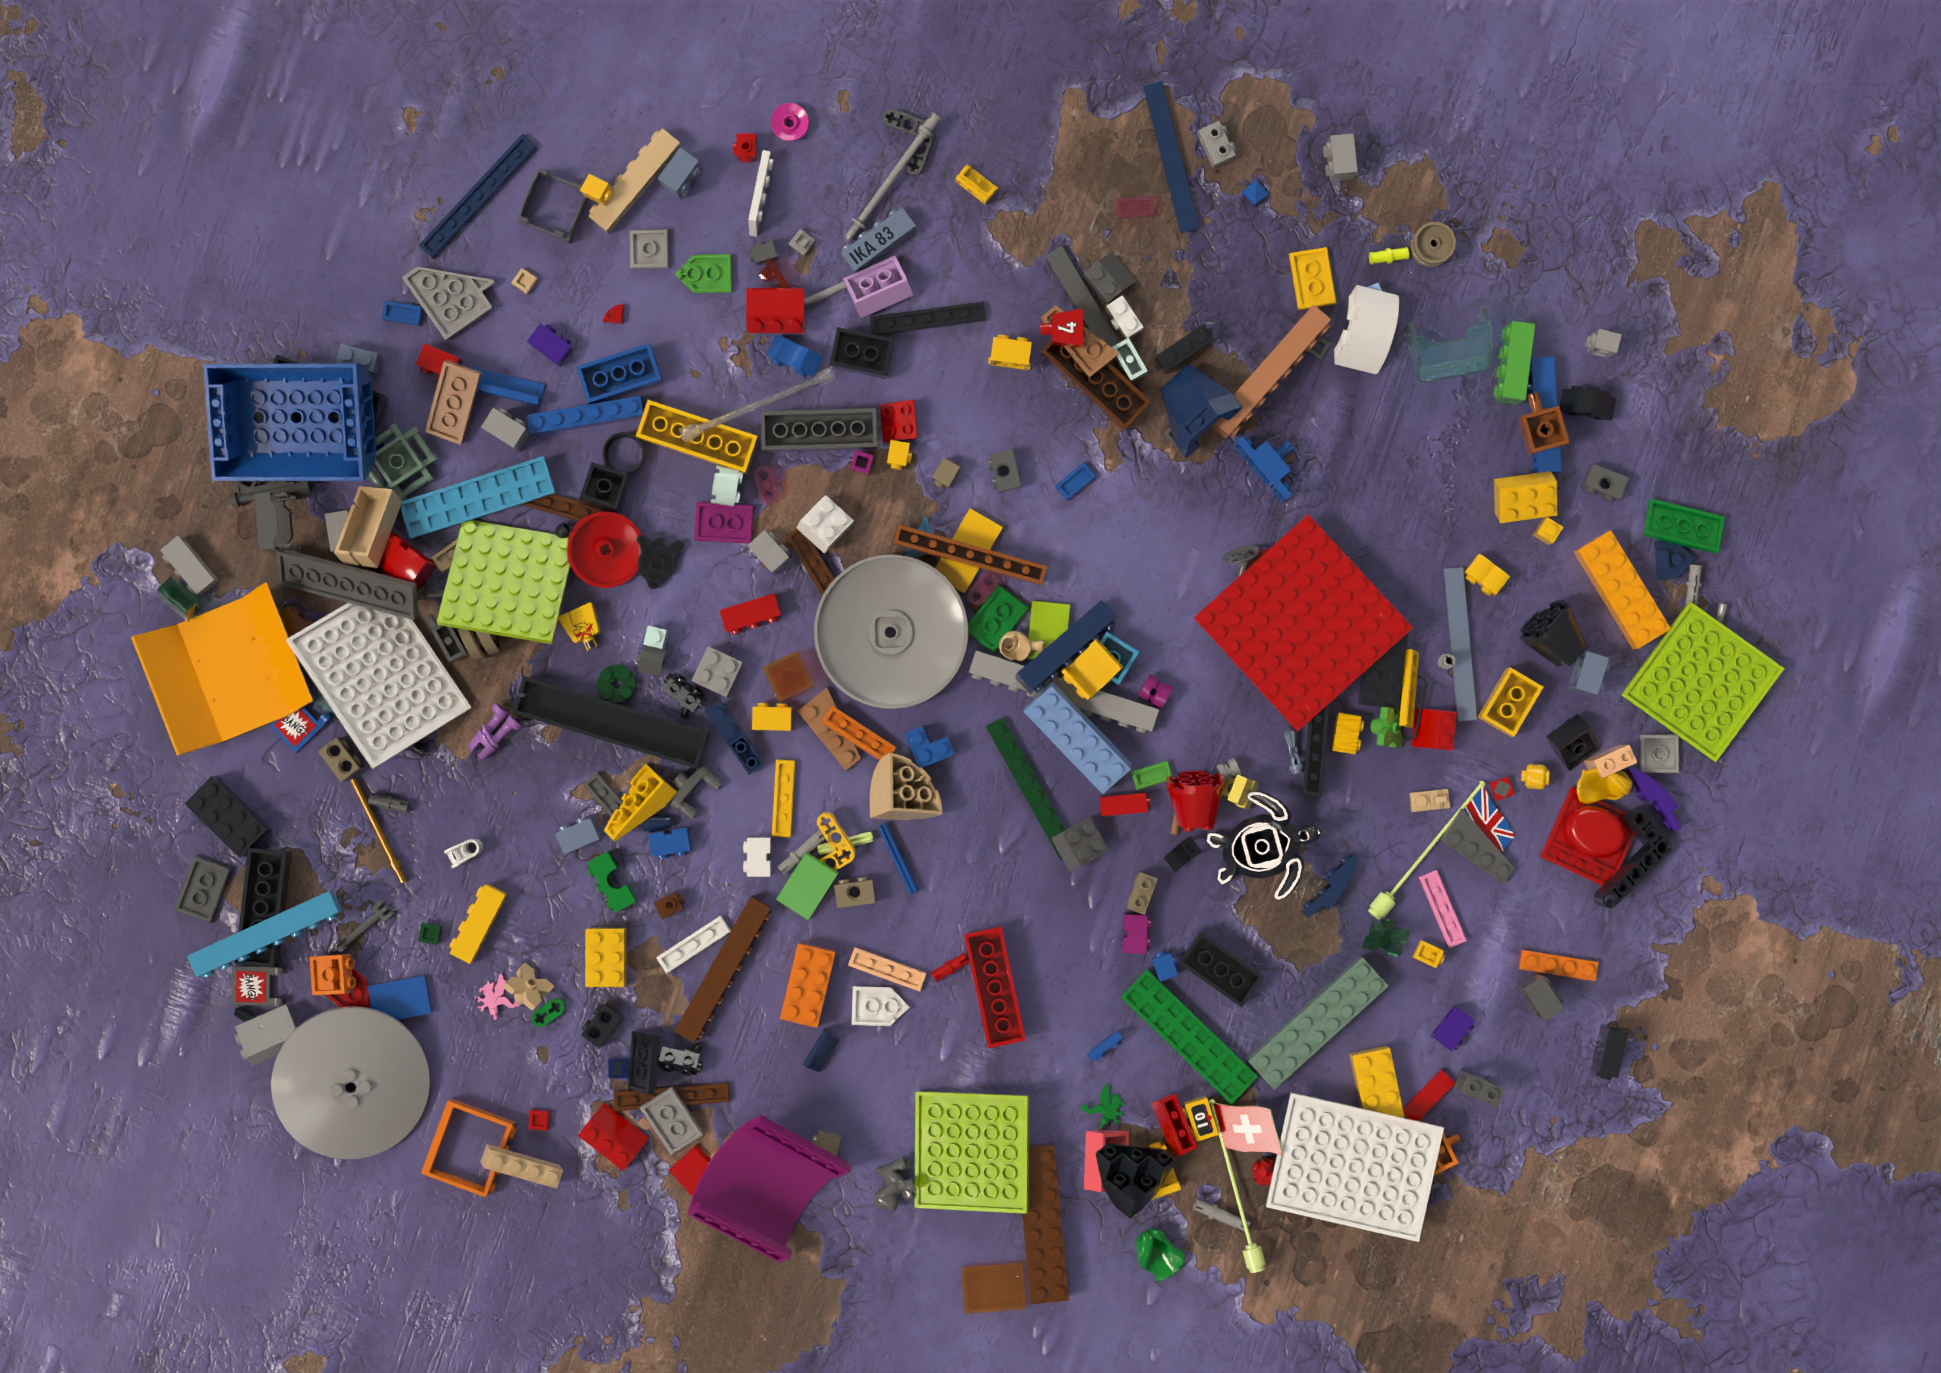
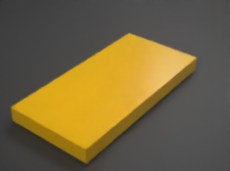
(976, 531)

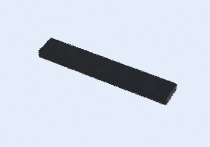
(928, 318)

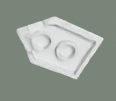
(876, 1006)

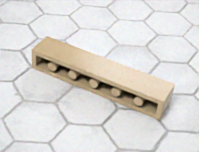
(635, 180)

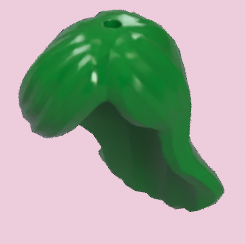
(1158, 1254)

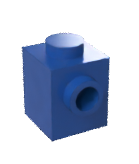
(1165, 965)

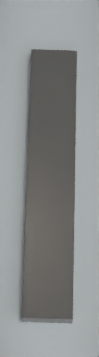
(1081, 296)

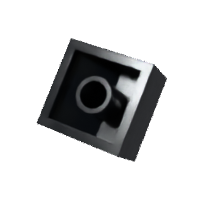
(1573, 742)

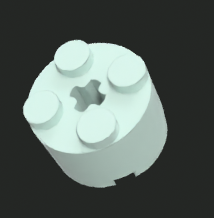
(725, 486)

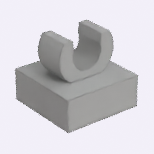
(802, 242)

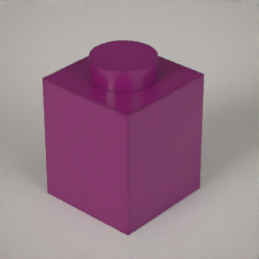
(862, 463)

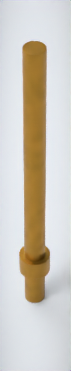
(395, 863)

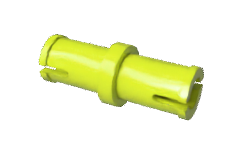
(1388, 255)

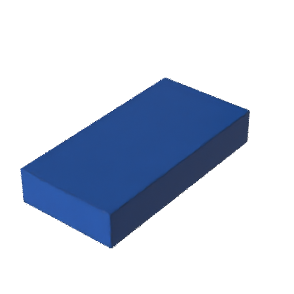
(402, 313)
(1075, 481)

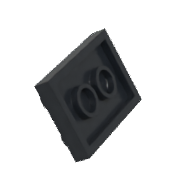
(643, 1062)

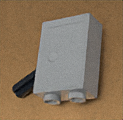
(263, 1035)

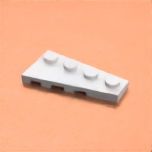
(759, 196)

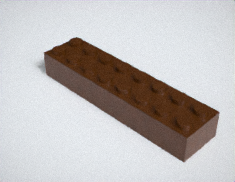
(1044, 1229)

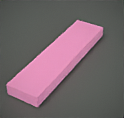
(1442, 908)

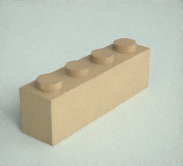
(521, 1166)

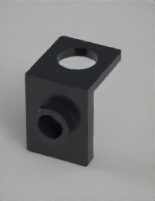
(1182, 854)

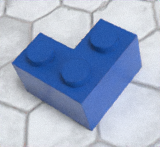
(924, 751)

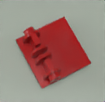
(898, 421)

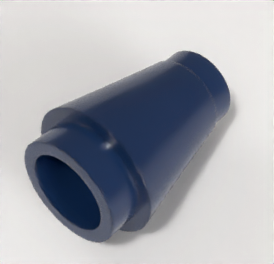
(656, 823)

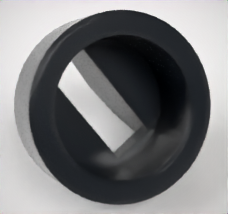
(562, 530)

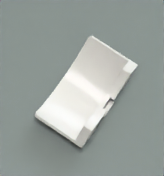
(1370, 330)

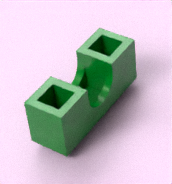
(601, 869)

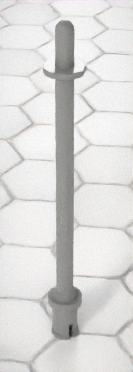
(924, 132)

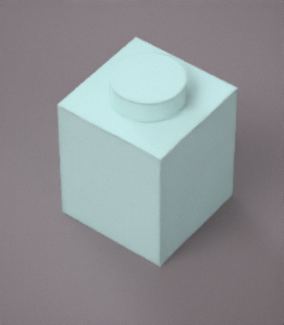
(656, 637)

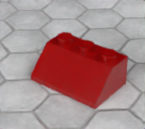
(775, 310)
(613, 1136)

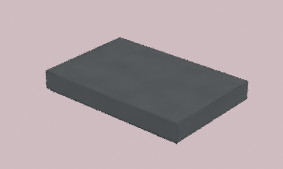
(203, 889)

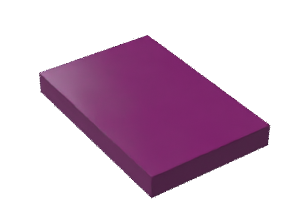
(723, 523)

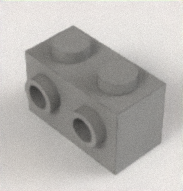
(1216, 144)

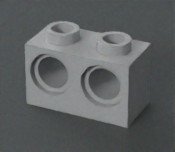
(1603, 343)

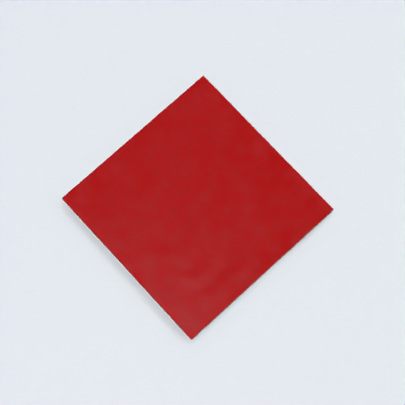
(1303, 622)

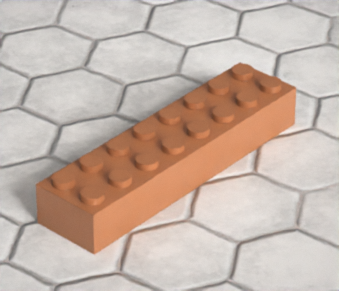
(1275, 366)

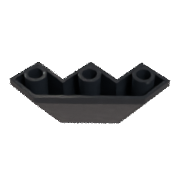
(1132, 1174)

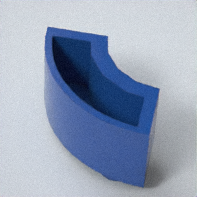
(794, 356)

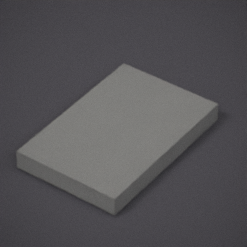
(671, 1120)

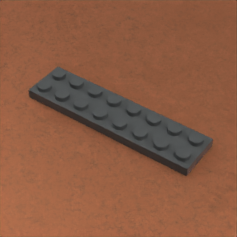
(347, 584)

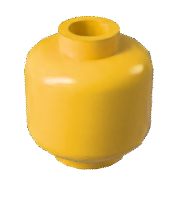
(1536, 776)

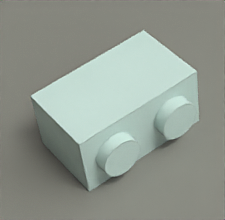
(1129, 360)

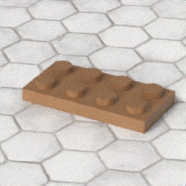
(453, 402)

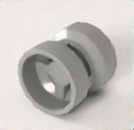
(1229, 769)

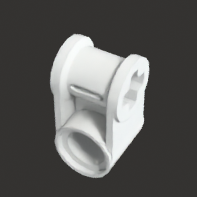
(460, 853)

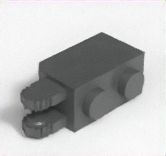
(449, 640)

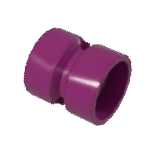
(1161, 694)

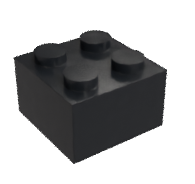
(603, 488)

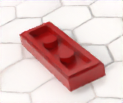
(1428, 1096)

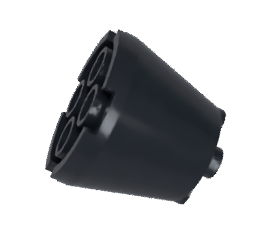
(1554, 634)

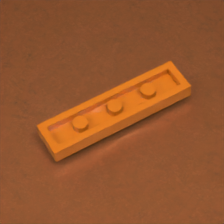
(857, 733)
(1558, 965)

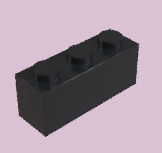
(1184, 349)

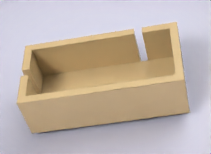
(367, 533)

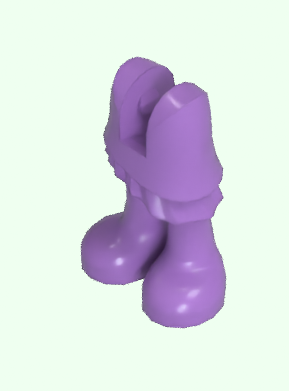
(485, 735)

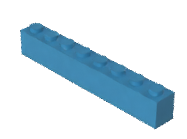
(265, 933)

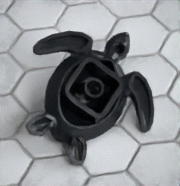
(1265, 845)

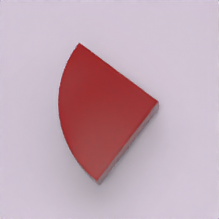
(614, 315)

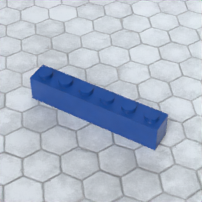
(1543, 380)
(585, 416)

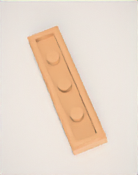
(887, 969)

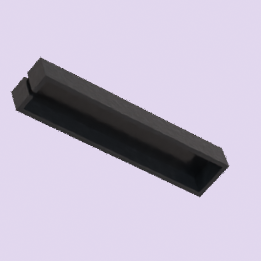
(611, 722)

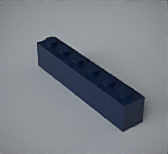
(1066, 647)

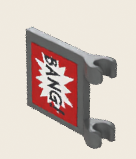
(253, 985)

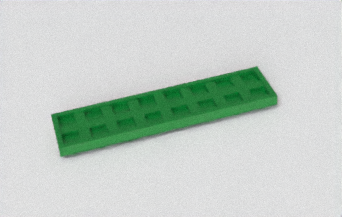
(1189, 1036)

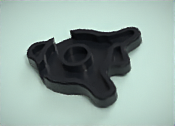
(656, 560)

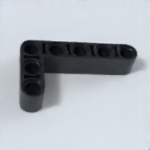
(1636, 862)

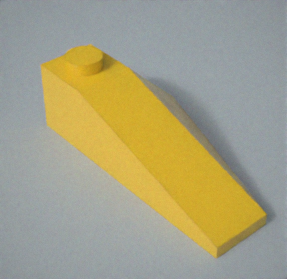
(645, 798)

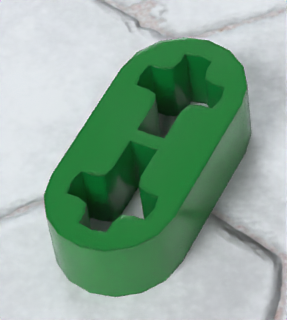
(551, 1016)

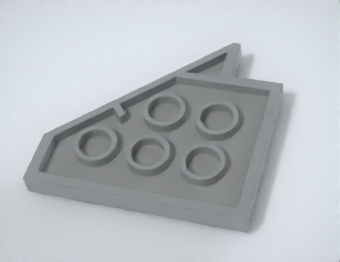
(449, 298)

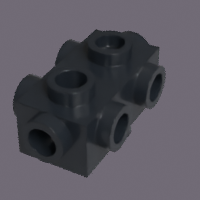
(687, 695)
(681, 1061)

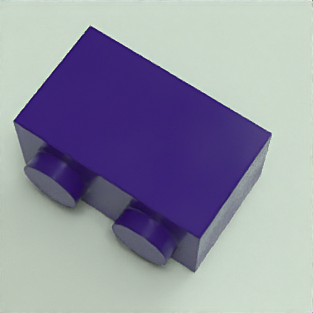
(549, 344)
(1453, 1028)

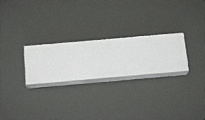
(693, 944)

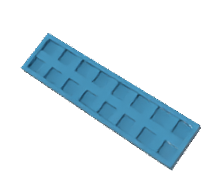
(477, 497)

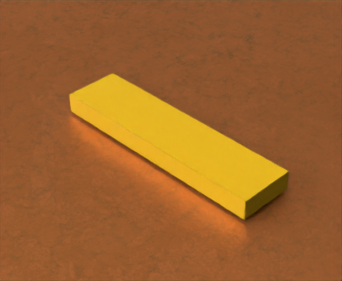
(1409, 688)
(783, 798)

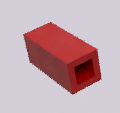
(1124, 804)

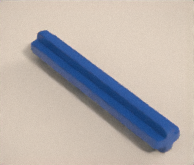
(898, 858)

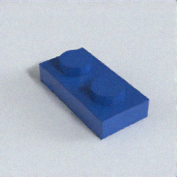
(1098, 1051)

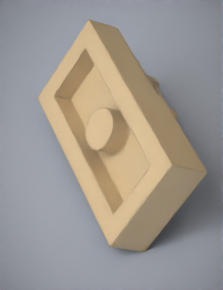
(1429, 800)

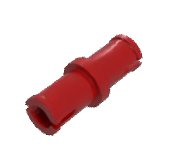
(950, 967)

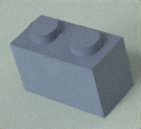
(355, 355)
(578, 835)

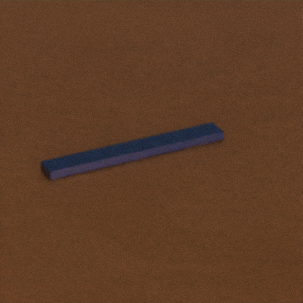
(1171, 157)
(477, 196)

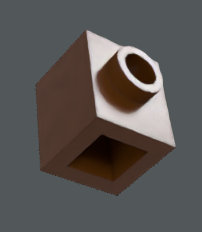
(669, 904)

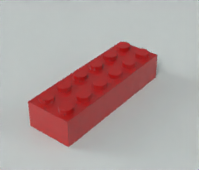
(994, 987)

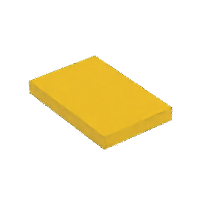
(1312, 278)

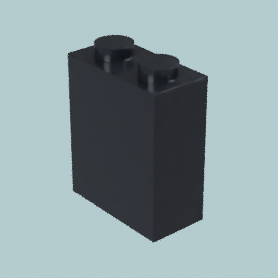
(1609, 1052)

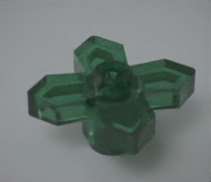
(1386, 936)

